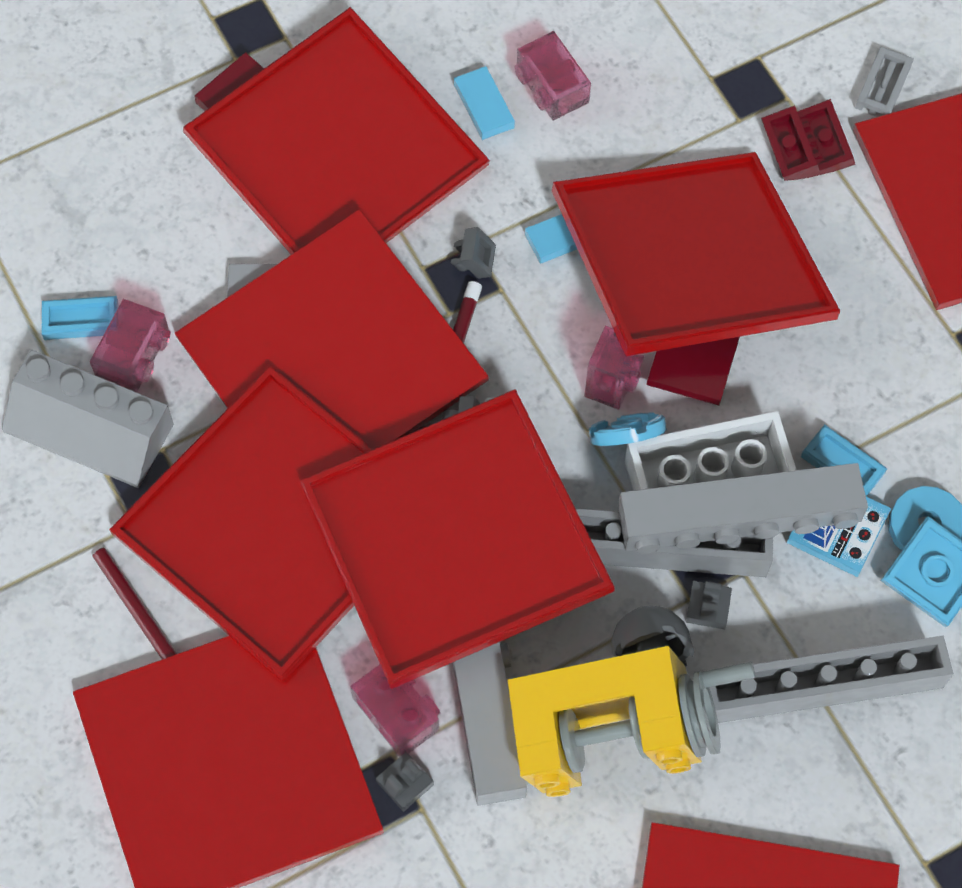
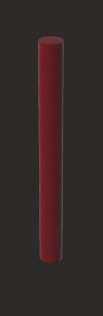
(133, 604)

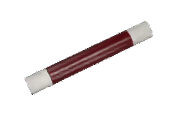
(467, 309)

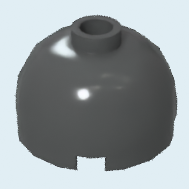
(650, 629)

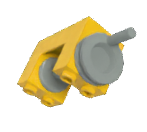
(666, 711)

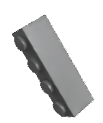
(86, 418)

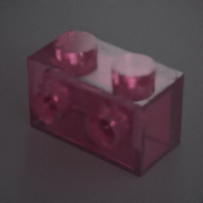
(552, 76)
(131, 345)
(611, 372)
(398, 712)

